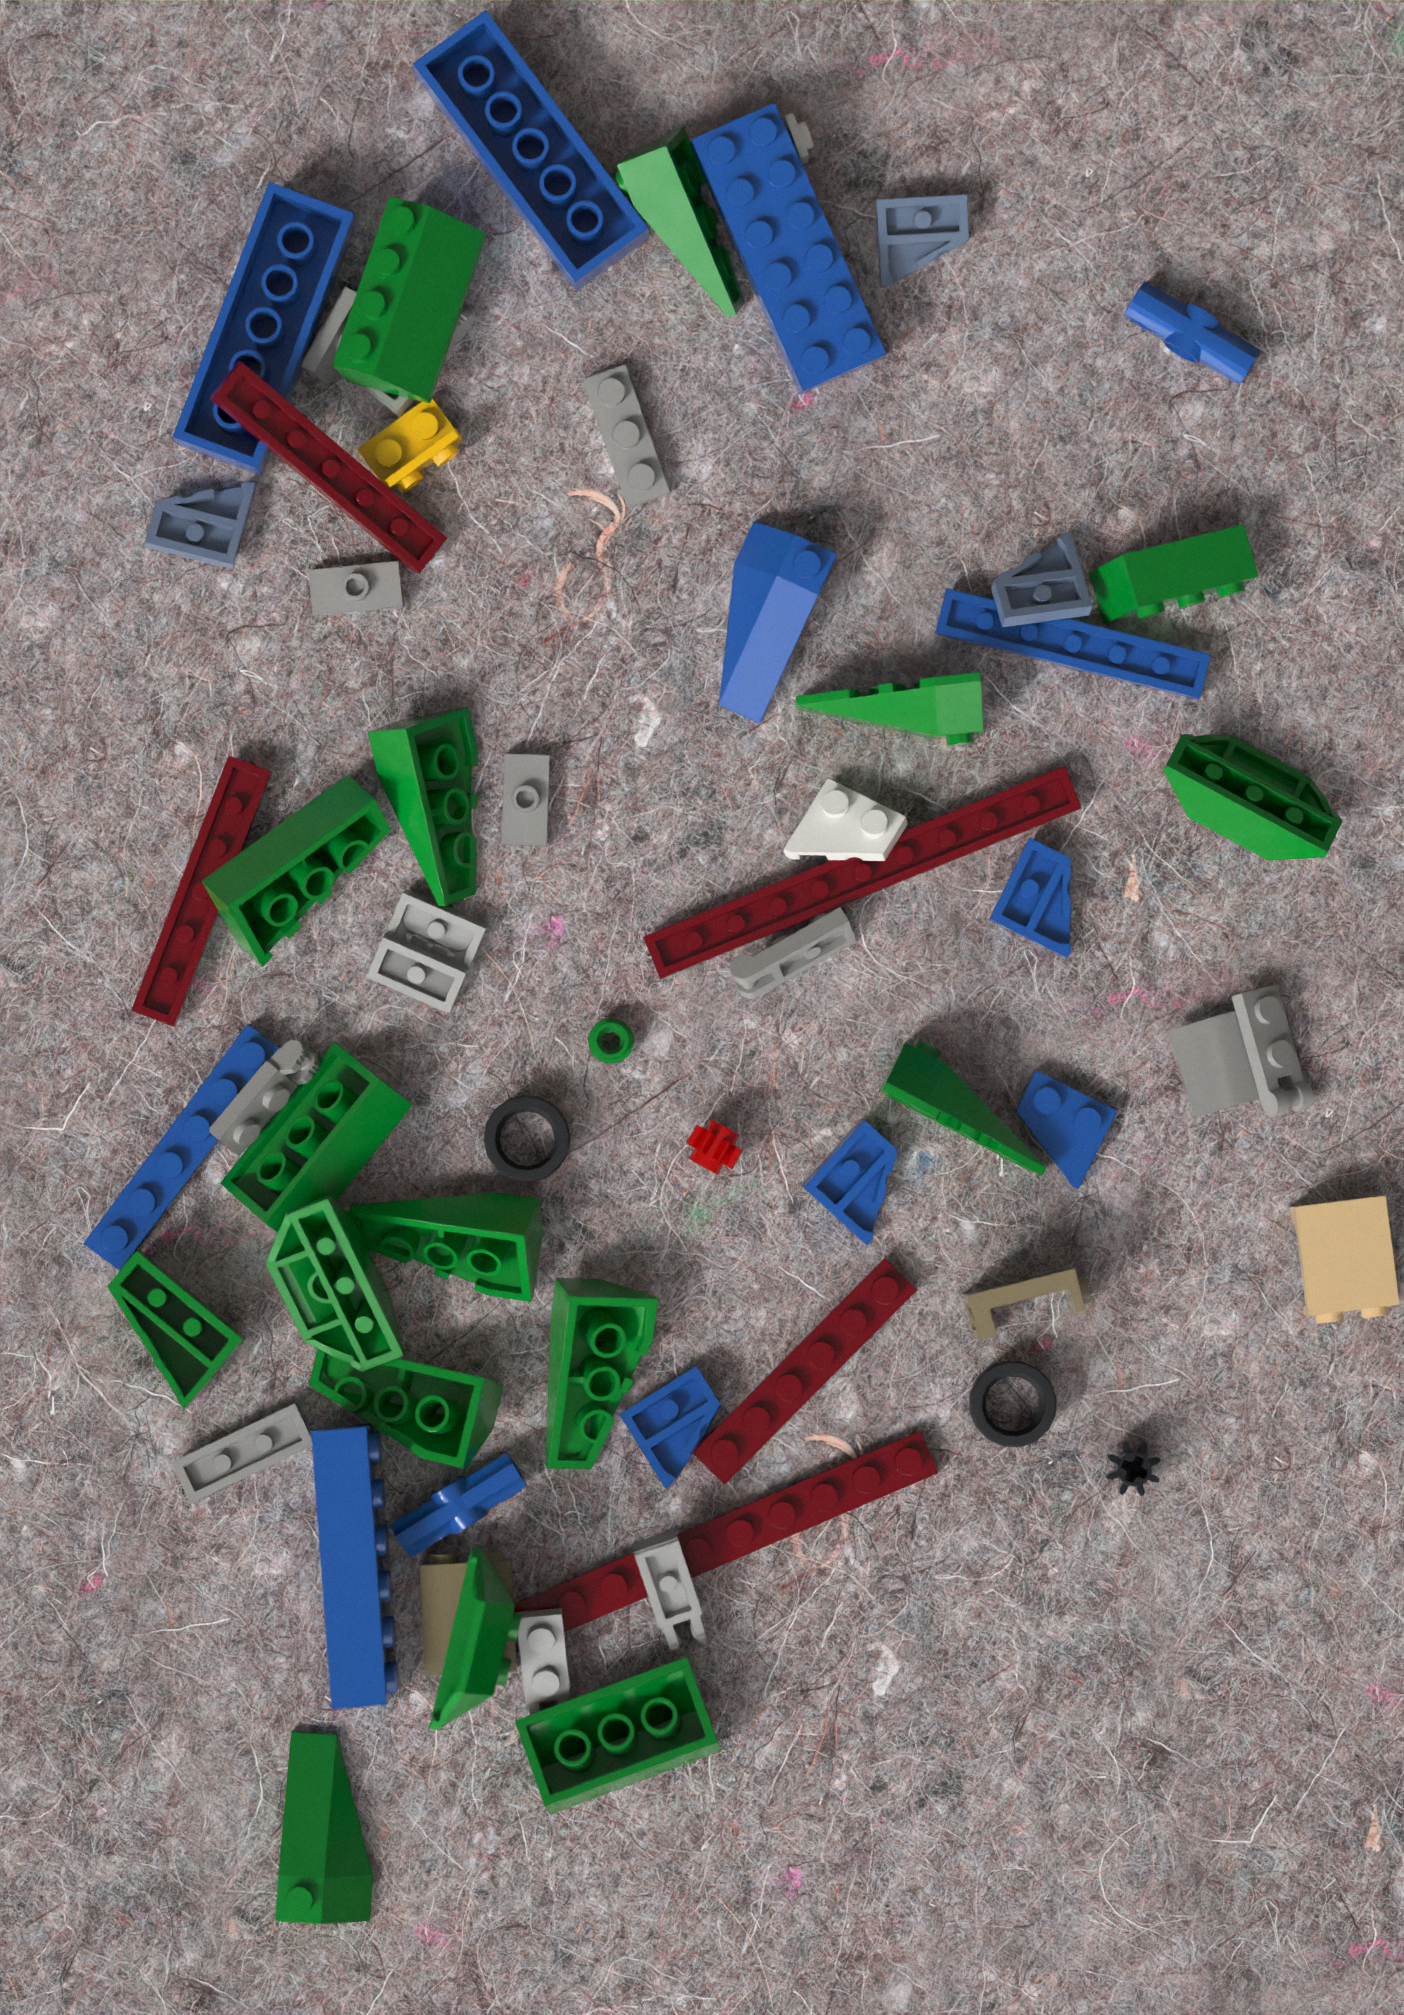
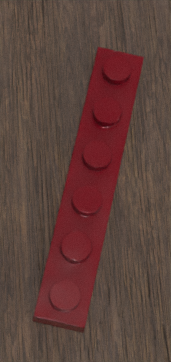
(328, 467)
(192, 909)
(804, 1371)

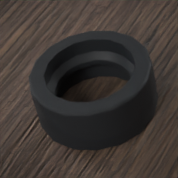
(498, 1120)
(1044, 1417)

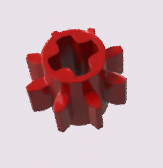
(714, 1147)

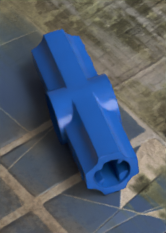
(1191, 333)
(458, 1505)

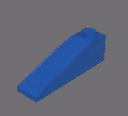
(770, 603)

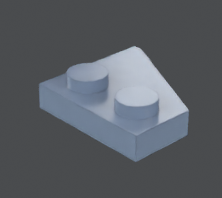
(918, 232)
(202, 525)
(1043, 587)

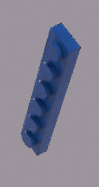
(1076, 646)
(177, 1153)

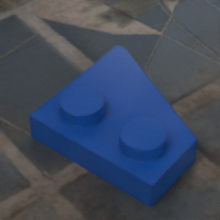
(1038, 898)
(1065, 1124)
(854, 1179)
(673, 1423)

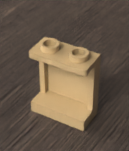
(1346, 1258)

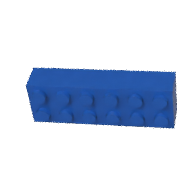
(531, 150)
(787, 248)
(267, 317)
(352, 1566)

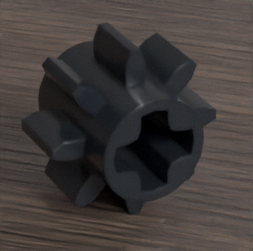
(1121, 1473)

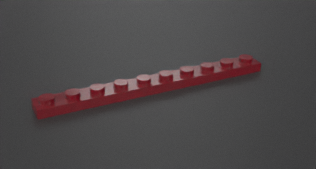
(852, 879)
(745, 1529)

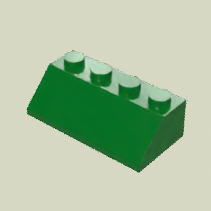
(408, 300)
(317, 1139)
(617, 1735)

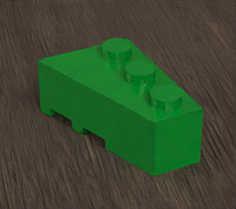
(1174, 574)
(175, 1326)

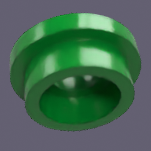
(604, 1027)

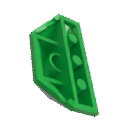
(1251, 798)
(334, 1286)
(476, 1642)

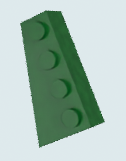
(294, 866)

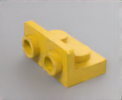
(411, 446)

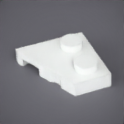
(846, 826)

